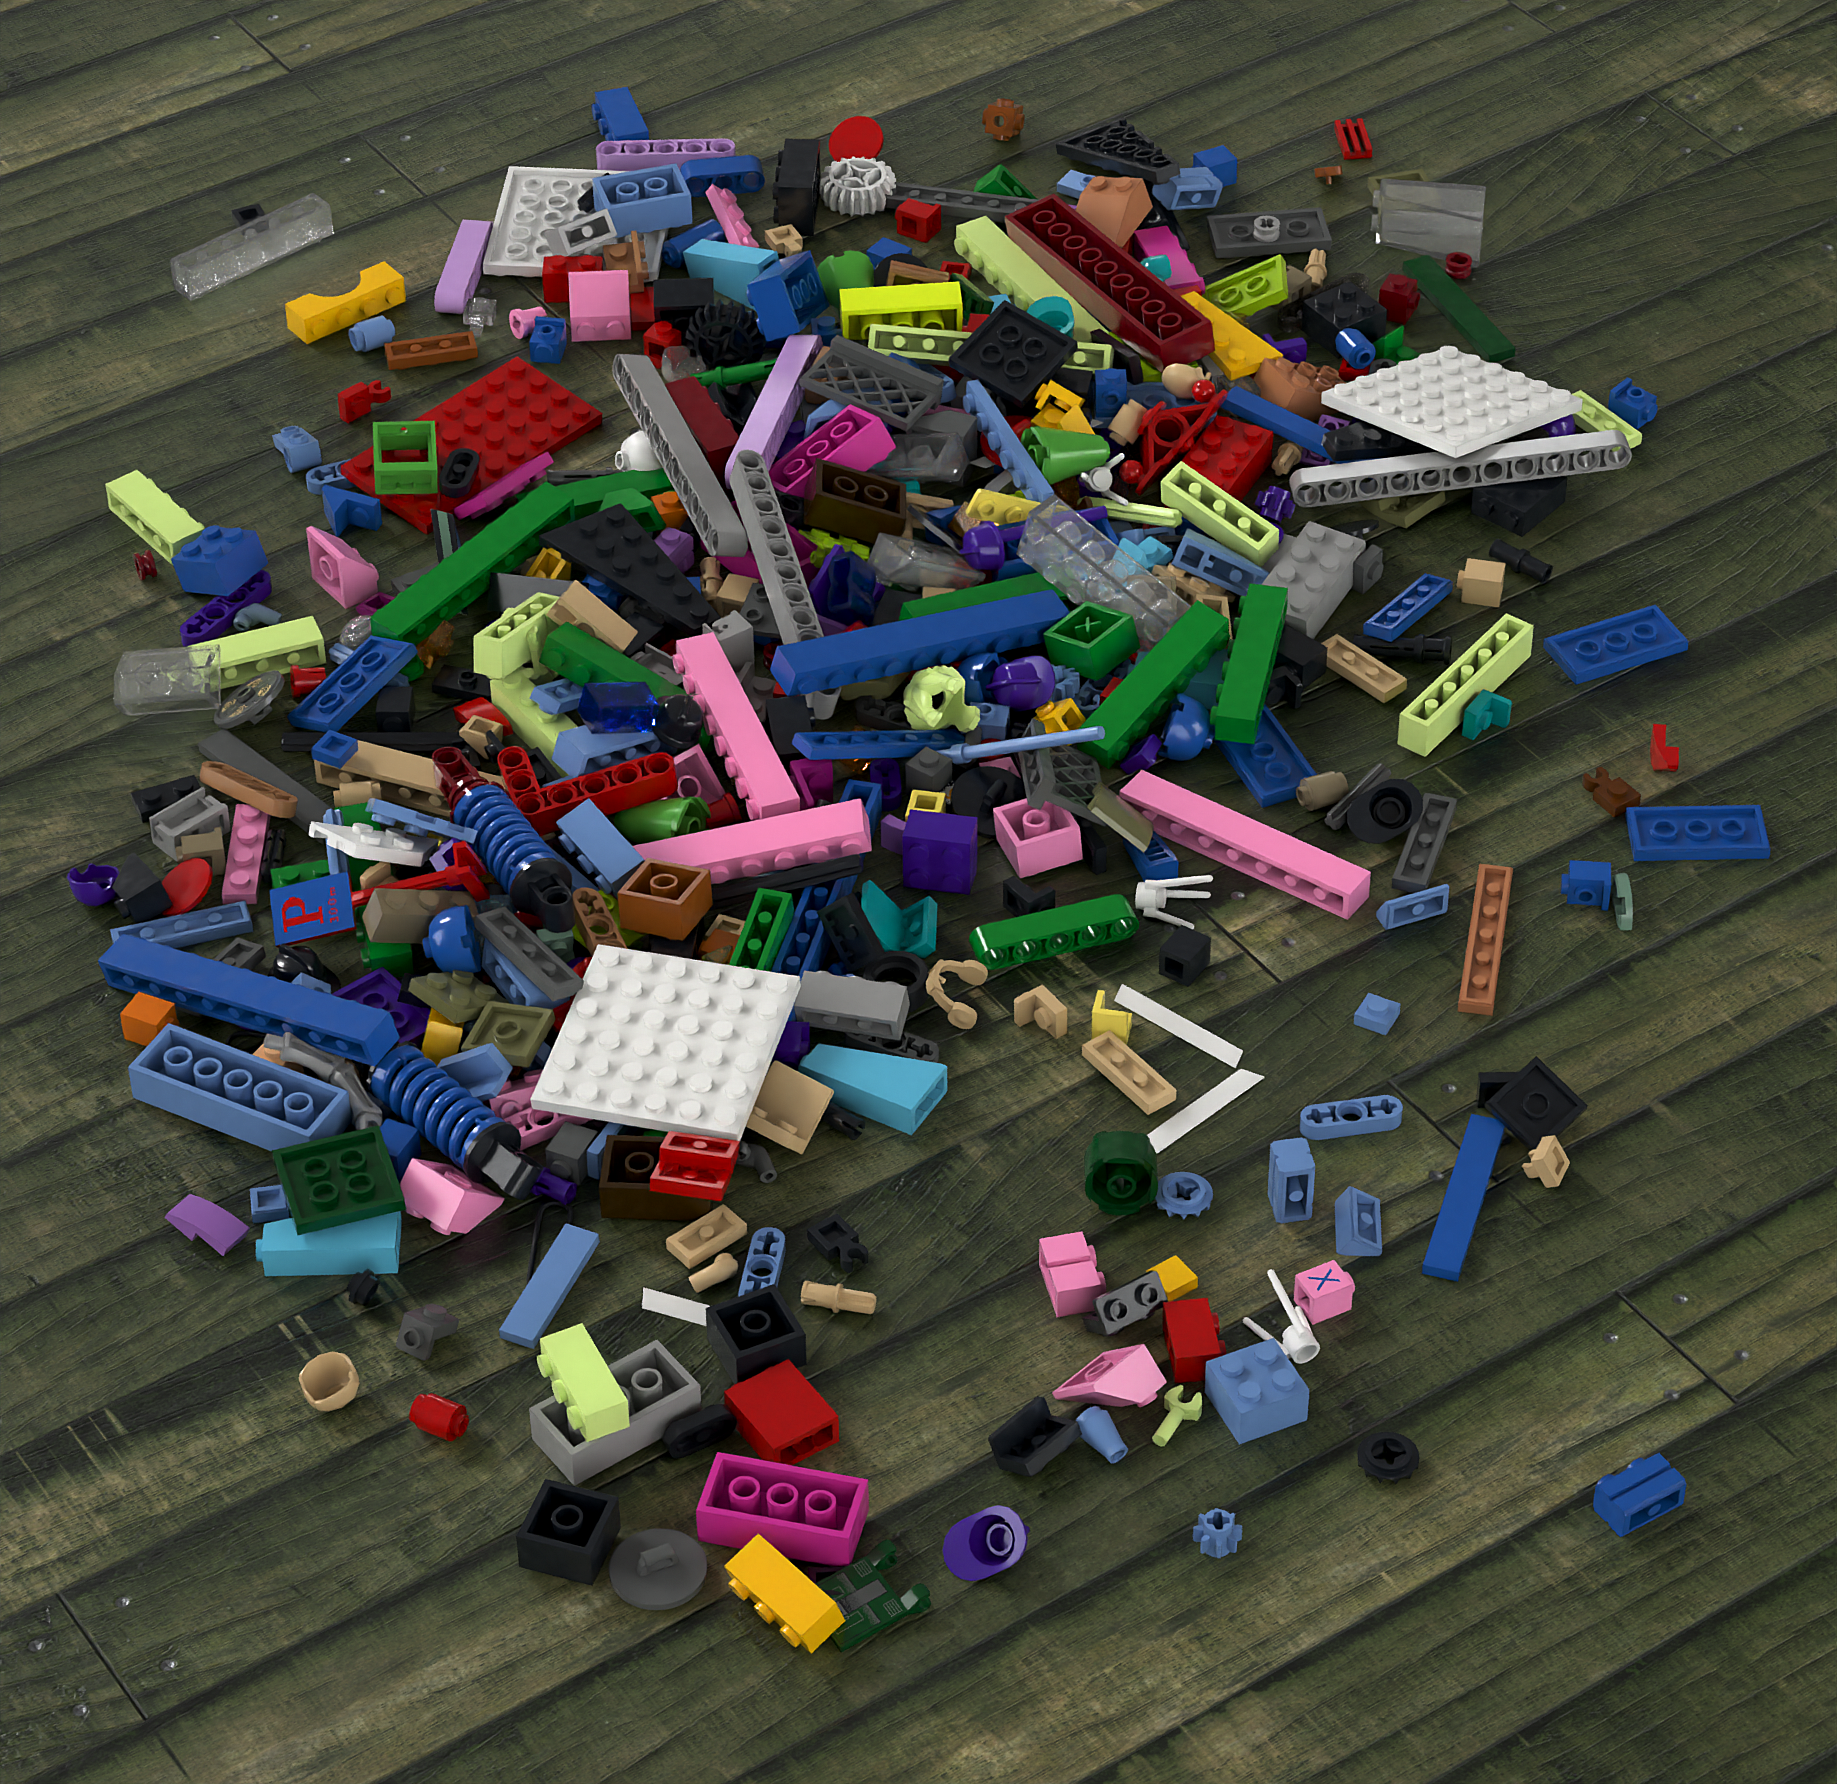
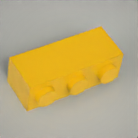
(783, 1594)

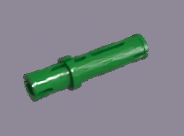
(736, 375)

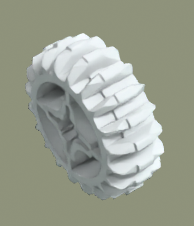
(856, 185)

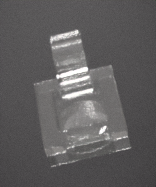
(479, 313)

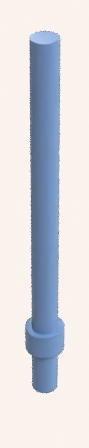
(965, 753)

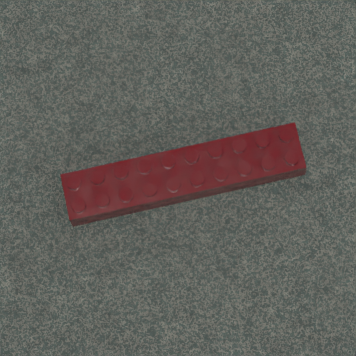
(1111, 284)

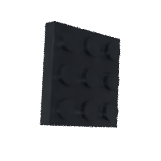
(1013, 353)

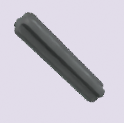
(1338, 814)

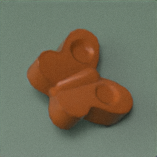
(1328, 172)

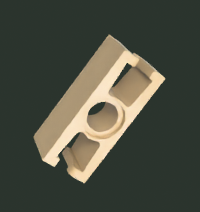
(592, 616)

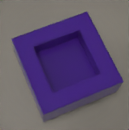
(1141, 755)

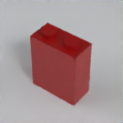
(782, 1415)

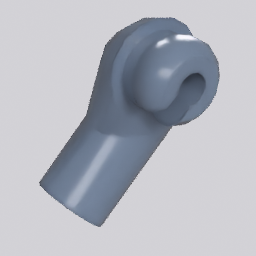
(255, 614)

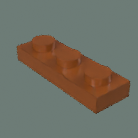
(431, 350)

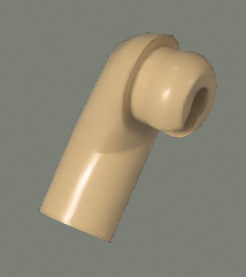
(722, 1269)

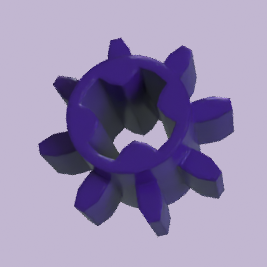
(1275, 504)

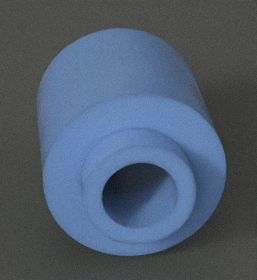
(371, 333)

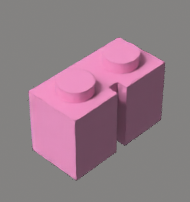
(1070, 1273)

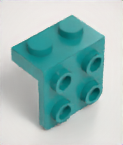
(899, 929)

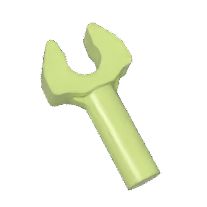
(1177, 1412)

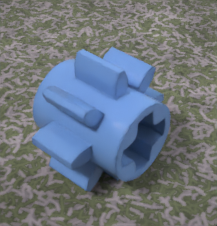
(1217, 1533)

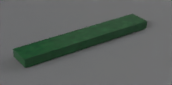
(1459, 309)

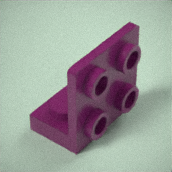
(812, 781)

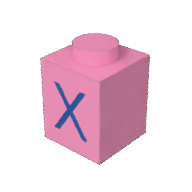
(1323, 1291)

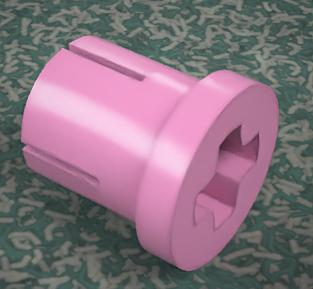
(523, 321)

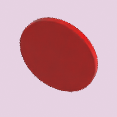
(857, 138)
(187, 885)

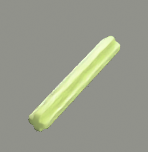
(1139, 513)

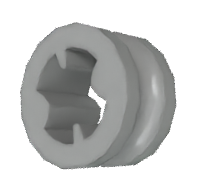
(1266, 228)

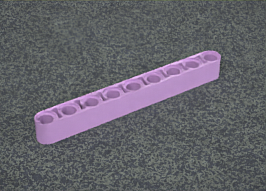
(777, 401)

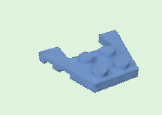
(416, 822)

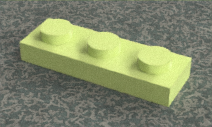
(1597, 418)

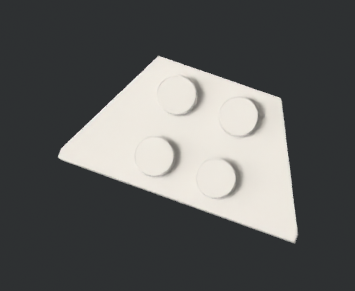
(375, 845)

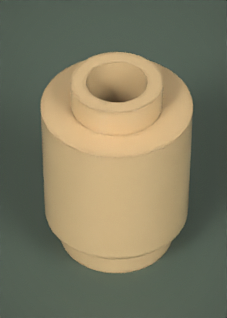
(1126, 423)
(356, 793)

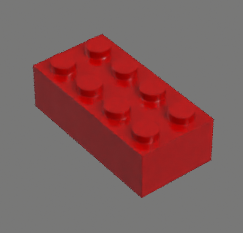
(1231, 455)

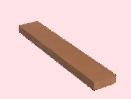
(1485, 940)

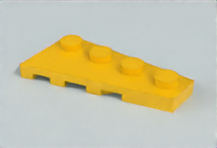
(1236, 348)

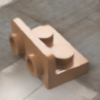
(628, 257)

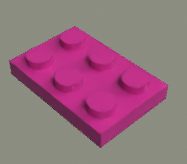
(504, 487)

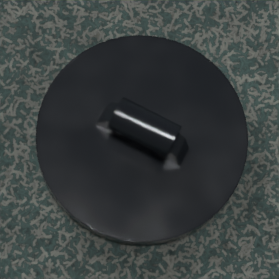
(982, 790)

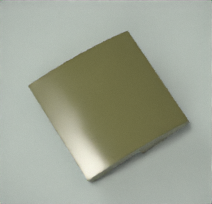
(1404, 509)
(1121, 816)

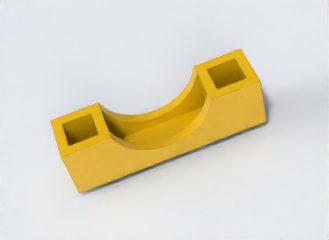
(318, 316)

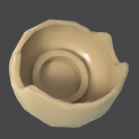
(1180, 379)
(329, 1381)

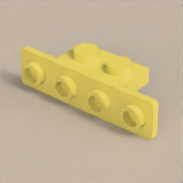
(999, 507)

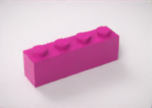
(1161, 241)

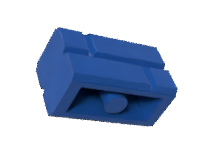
(1639, 1494)

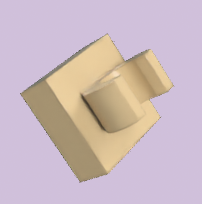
(1547, 1162)

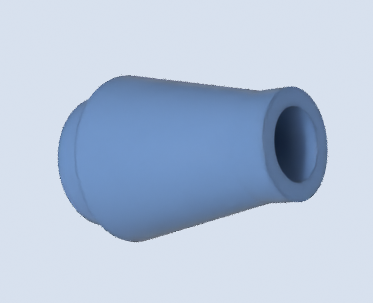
(1101, 1433)

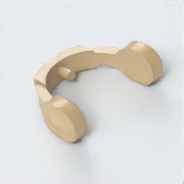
(968, 971)

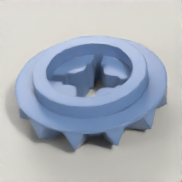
(1188, 1185)

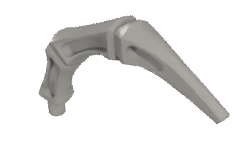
(331, 1070)

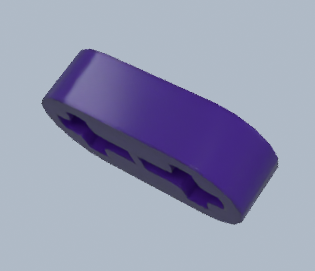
(888, 784)

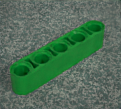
(1053, 932)

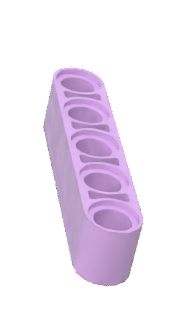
(644, 154)
(463, 267)

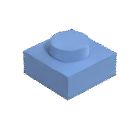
(1377, 1014)

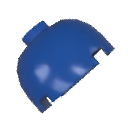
(978, 673)
(1186, 730)
(453, 941)

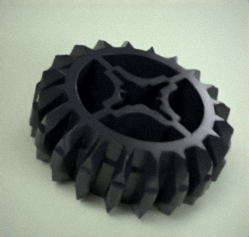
(710, 330)

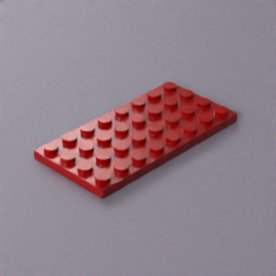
(501, 417)

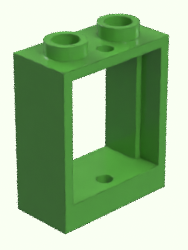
(405, 476)

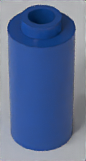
(673, 248)

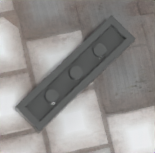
(1424, 844)
(528, 953)

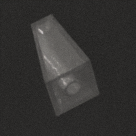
(1429, 217)

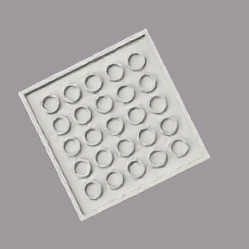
(540, 201)
(1451, 401)
(666, 1043)

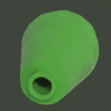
(845, 272)
(1064, 453)
(663, 819)

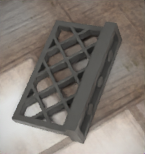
(875, 371)
(1059, 776)

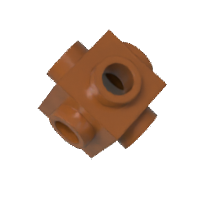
(1012, 118)

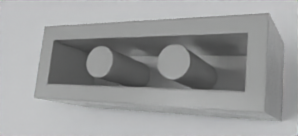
(852, 1004)

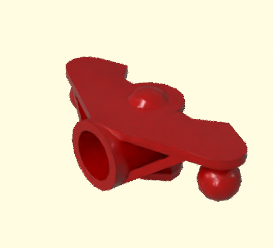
(1174, 426)

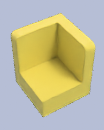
(1105, 1020)

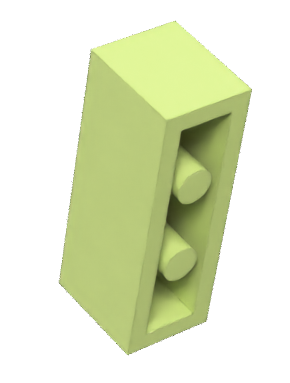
(583, 1383)

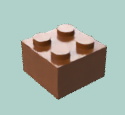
(665, 899)

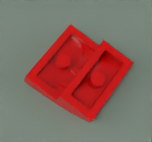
(694, 1166)

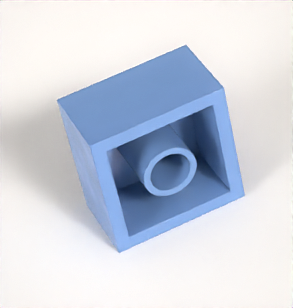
(1256, 1391)

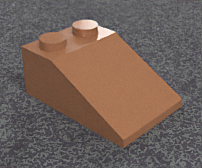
(1115, 206)

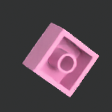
(1037, 838)

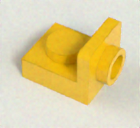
(1064, 397)

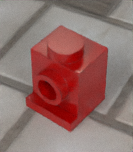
(918, 220)
(658, 338)

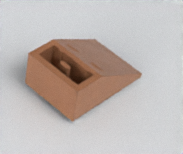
(1297, 386)

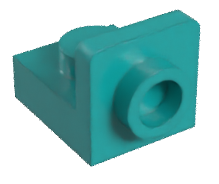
(1484, 710)

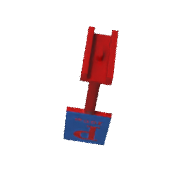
(328, 904)

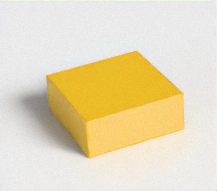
(1175, 1278)

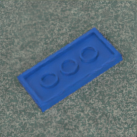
(1615, 644)
(352, 684)
(1269, 766)
(1697, 832)

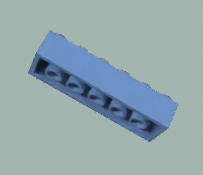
(236, 1091)

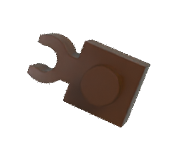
(1611, 794)

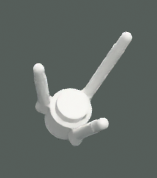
(1101, 479)
(1153, 895)
(1297, 1338)

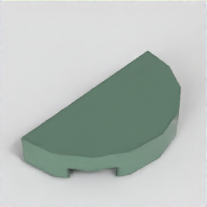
(1622, 900)

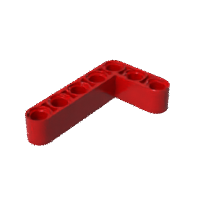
(609, 788)

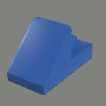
(350, 508)

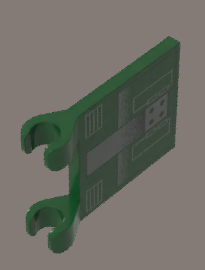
(868, 1599)

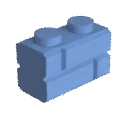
(1189, 190)
(1291, 1180)

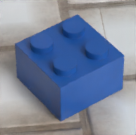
(219, 560)

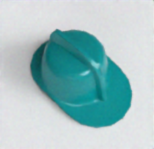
(1054, 312)

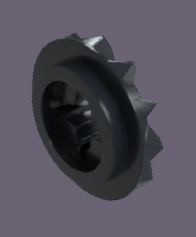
(1398, 1448)

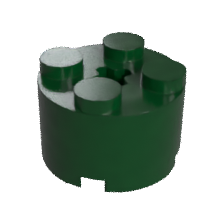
(1120, 1171)

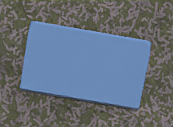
(1414, 907)
(1358, 1224)

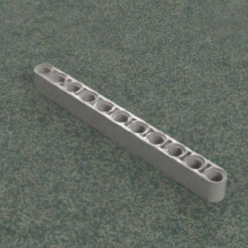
(680, 456)
(1474, 474)
(778, 563)

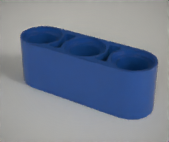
(734, 168)

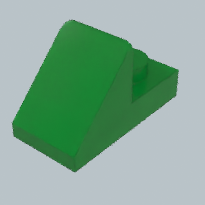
(1391, 347)

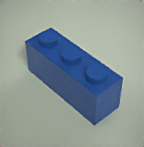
(618, 116)

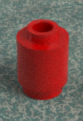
(439, 1416)

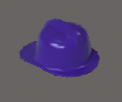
(984, 547)
(1023, 683)
(985, 1543)

